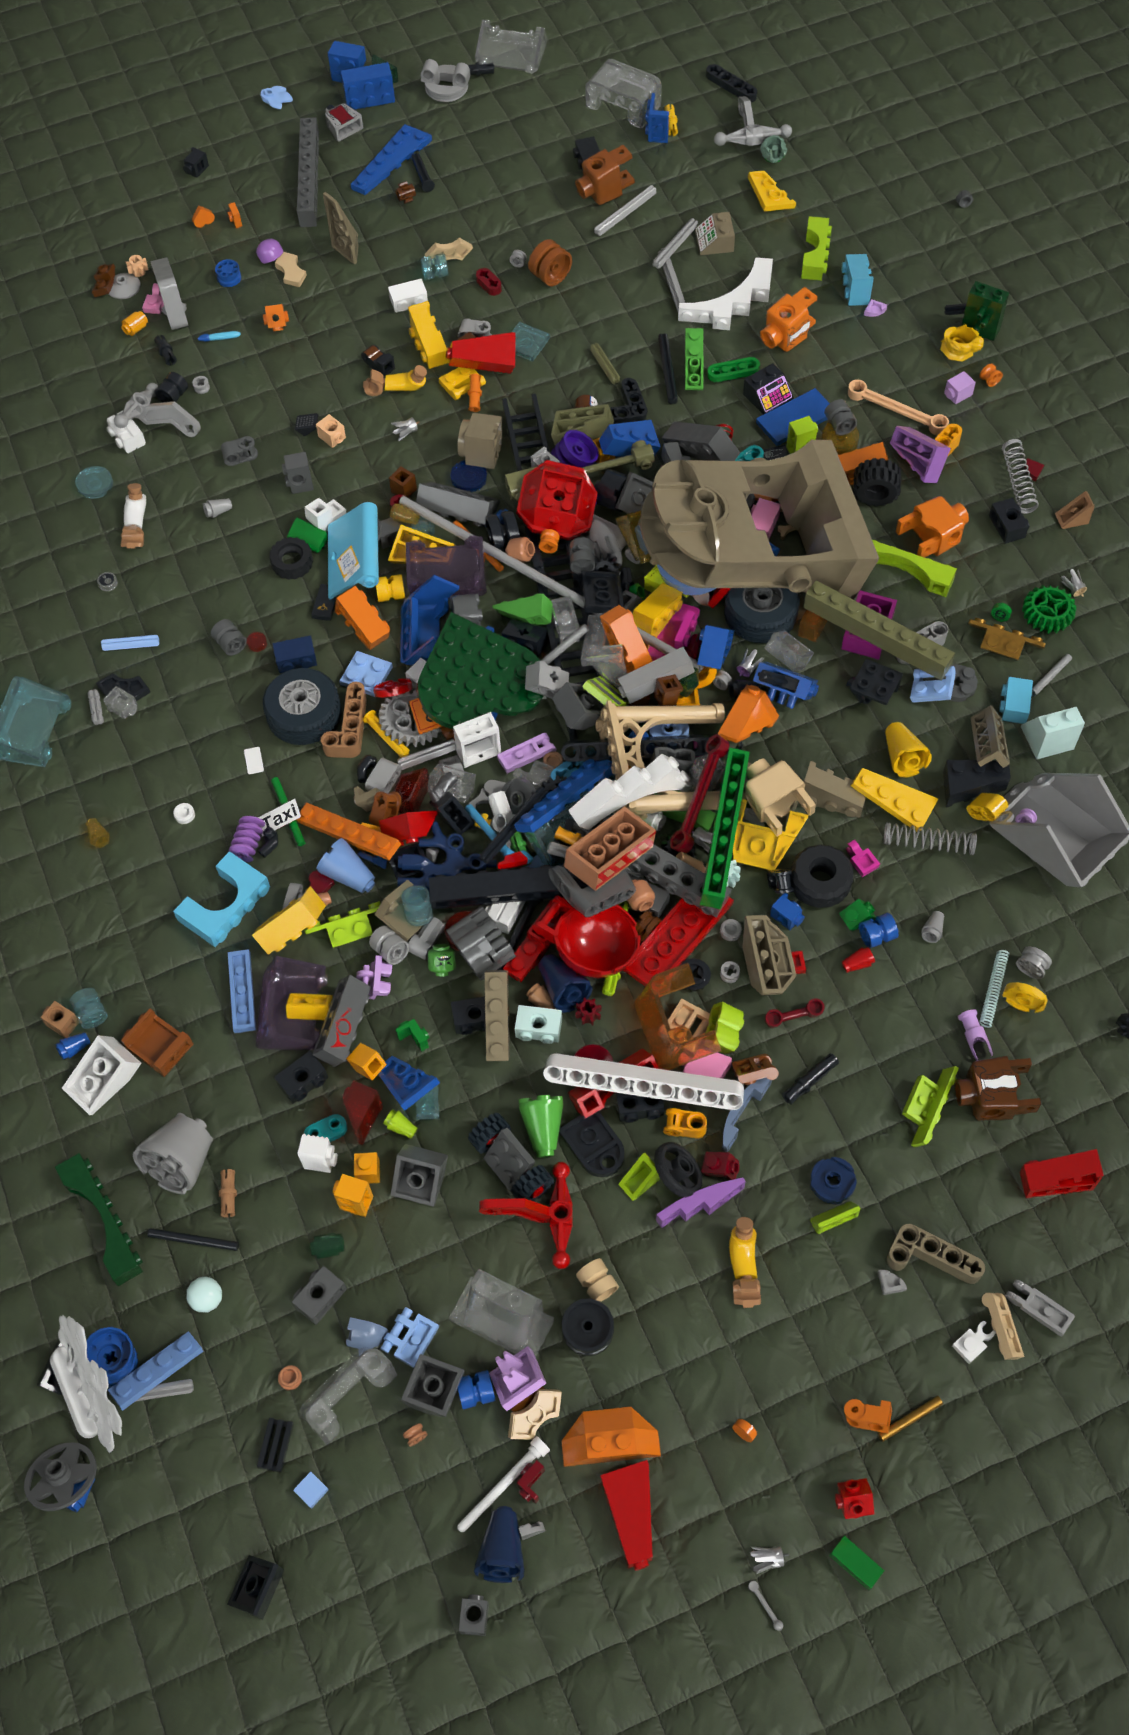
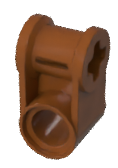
(383, 807)

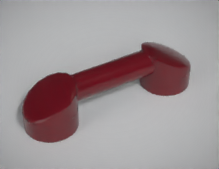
(813, 1009)

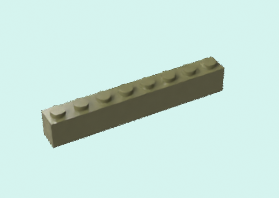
(879, 630)

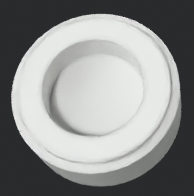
(184, 813)

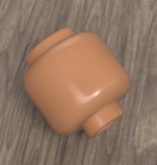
(520, 549)
(643, 897)

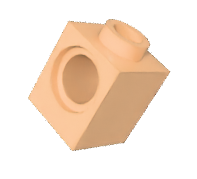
(330, 431)

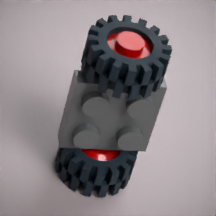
(509, 1158)

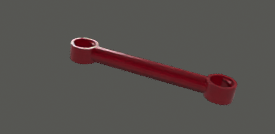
(717, 748)

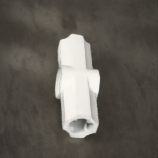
(501, 811)

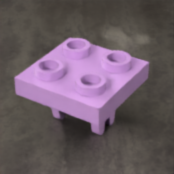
(516, 1377)

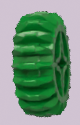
(1046, 613)

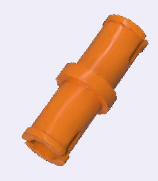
(474, 393)

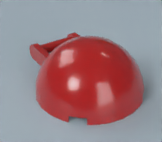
(593, 944)

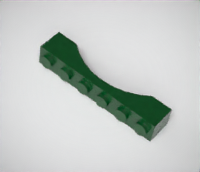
(118, 1257)

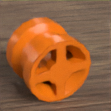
(991, 375)
(549, 541)

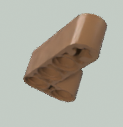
(351, 719)

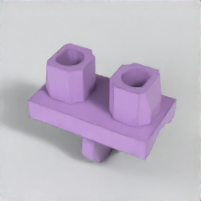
(377, 969)

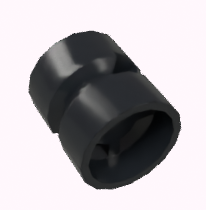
(171, 388)

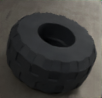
(827, 860)

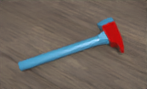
(511, 858)

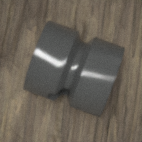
(840, 417)
(582, 555)
(228, 637)

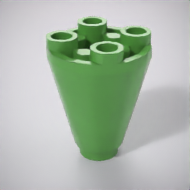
(542, 1122)

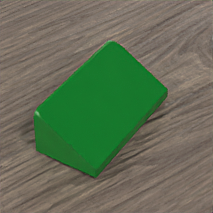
(309, 533)
(856, 1563)

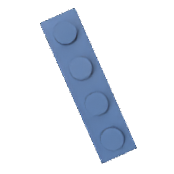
(241, 991)
(155, 1370)

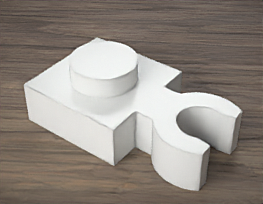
(971, 1344)

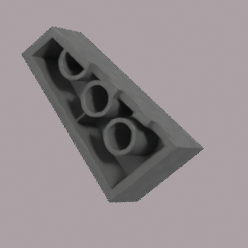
(702, 441)

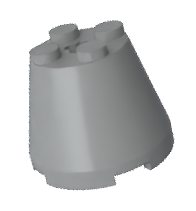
(175, 1153)

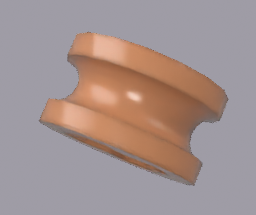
(415, 1434)

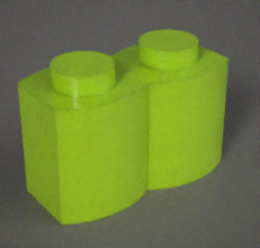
(726, 1023)

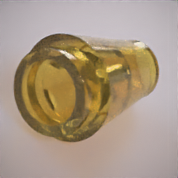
(403, 514)
(97, 833)

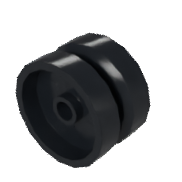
(502, 532)
(588, 1341)

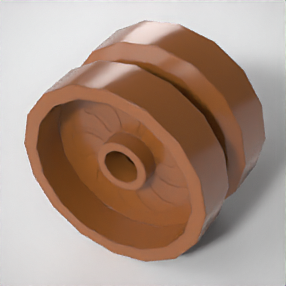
(550, 262)

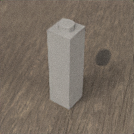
(643, 680)

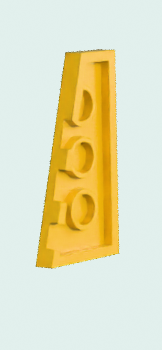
(899, 800)

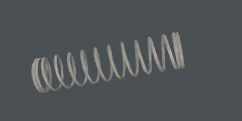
(1026, 501)
(887, 838)

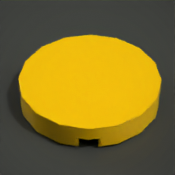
(1025, 997)

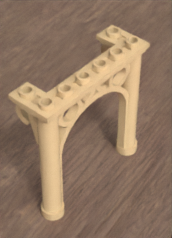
(618, 719)

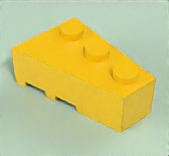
(657, 610)

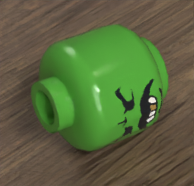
(441, 959)

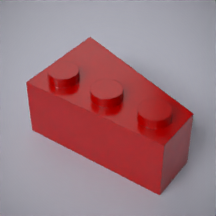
(1062, 1174)

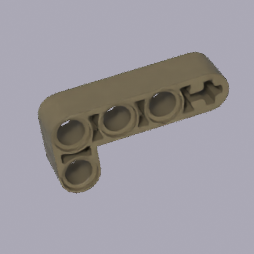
(936, 1258)

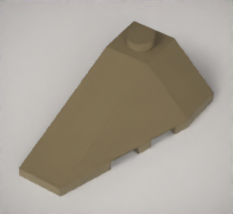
(341, 231)

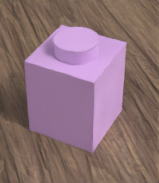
(959, 387)

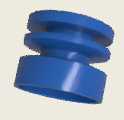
(112, 1343)

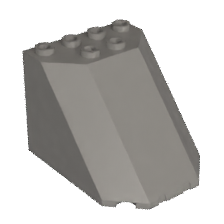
(1074, 827)

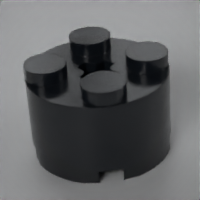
(610, 488)

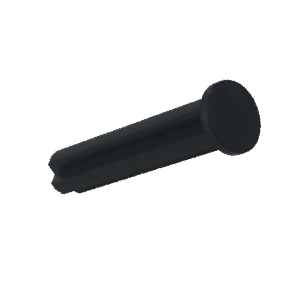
(427, 184)

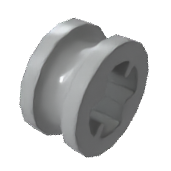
(518, 262)
(200, 380)
(722, 680)
(734, 976)

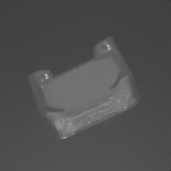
(510, 48)

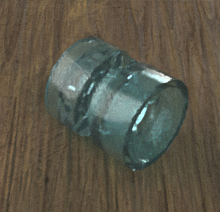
(440, 264)
(417, 905)
(88, 1008)

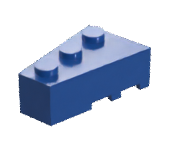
(714, 646)

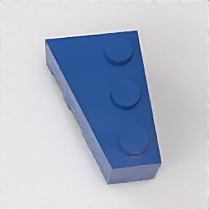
(618, 438)

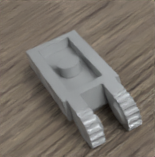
(1041, 1308)

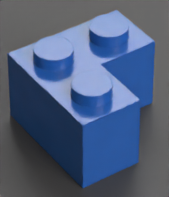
(344, 57)

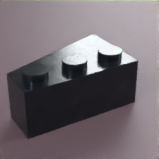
(968, 779)

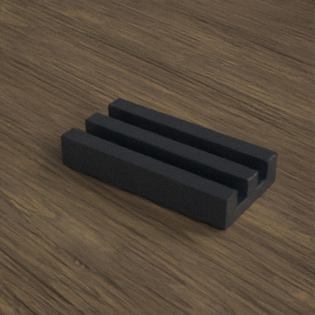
(280, 1424)

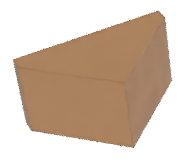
(1076, 512)

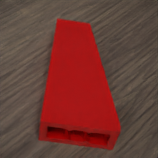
(484, 353)
(630, 1507)

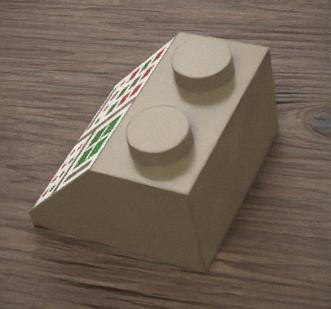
(715, 234)

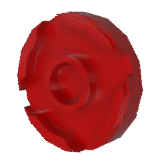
(391, 688)

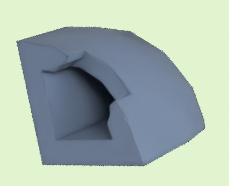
(365, 1334)

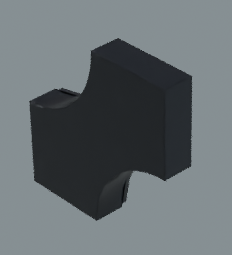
(133, 686)

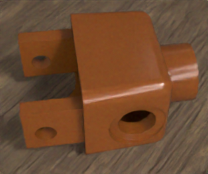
(603, 176)

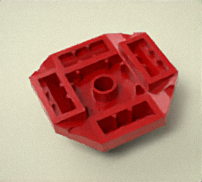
(542, 511)

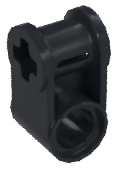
(779, 880)

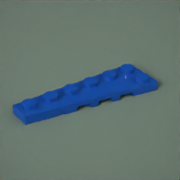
(397, 150)
(566, 792)

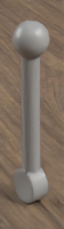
(753, 1587)

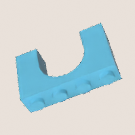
(215, 925)

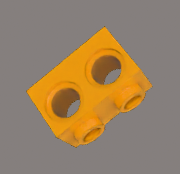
(353, 1195)

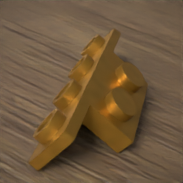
(1004, 642)

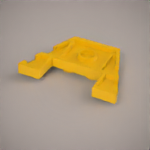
(759, 845)

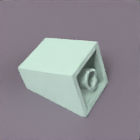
(1053, 732)

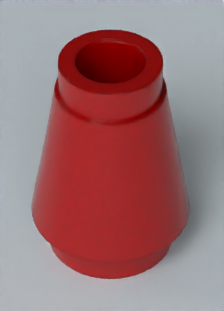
(858, 960)

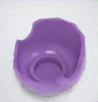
(269, 250)

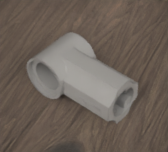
(427, 937)

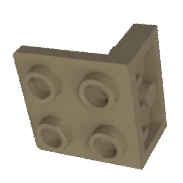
(393, 915)

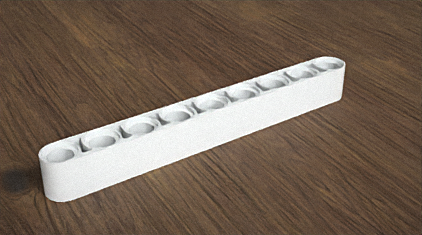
(654, 1085)

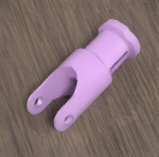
(974, 1032)

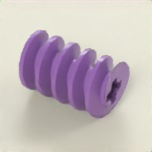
(246, 837)

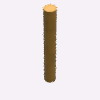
(911, 1418)

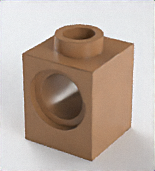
(65, 1024)

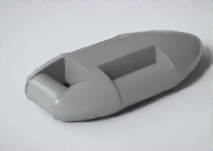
(604, 541)

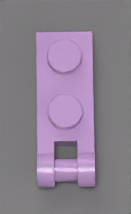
(525, 752)

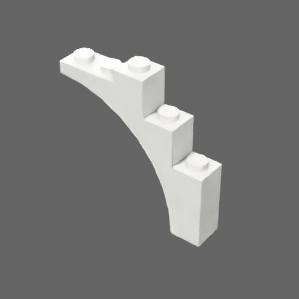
(737, 302)
(633, 785)

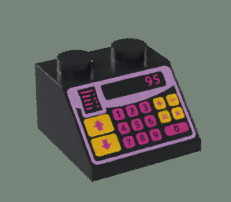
(767, 389)

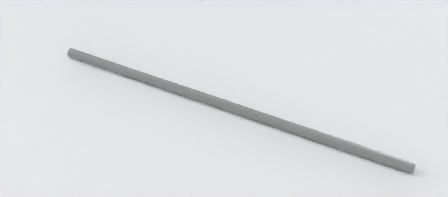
(527, 570)

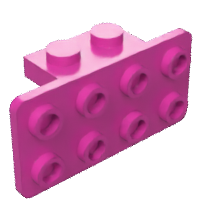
(677, 630)

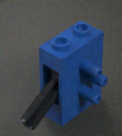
(786, 682)

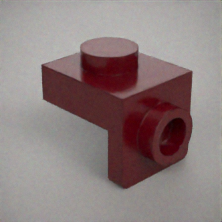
(720, 1165)
(530, 1475)

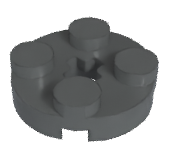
(967, 686)
(518, 787)

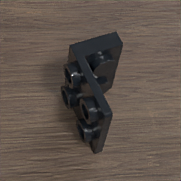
(876, 682)

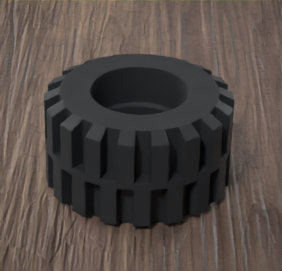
(877, 482)

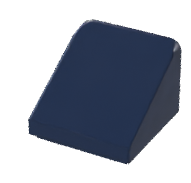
(373, 859)

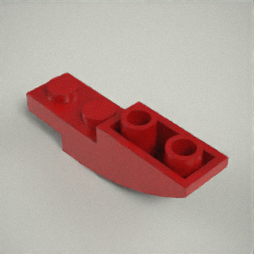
(531, 949)

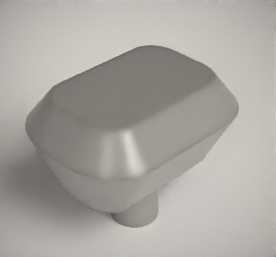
(431, 854)

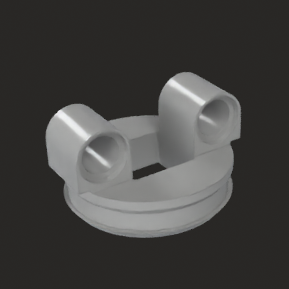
(433, 74)

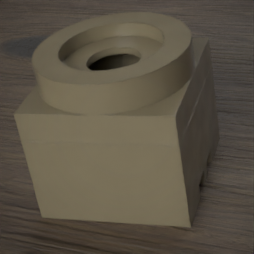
(480, 440)

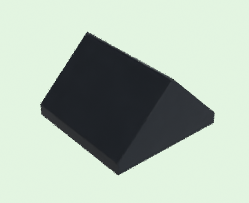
(256, 1586)

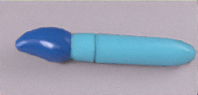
(219, 336)

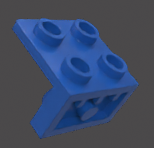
(658, 123)

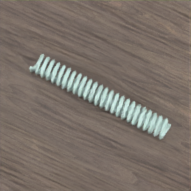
(989, 993)

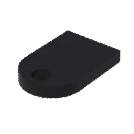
(592, 1142)

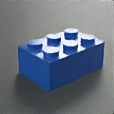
(368, 86)

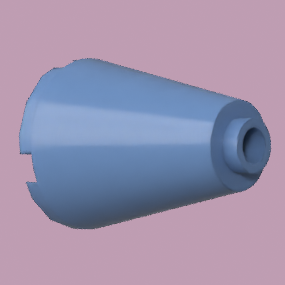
(346, 867)

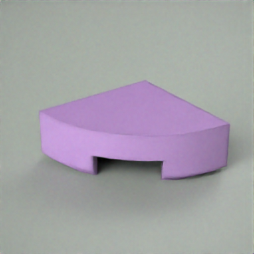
(875, 308)

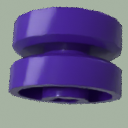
(575, 449)

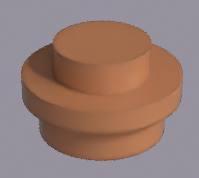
(290, 1377)

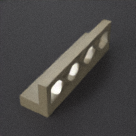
(993, 733)

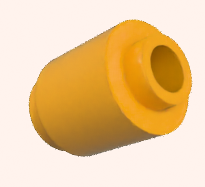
(134, 323)

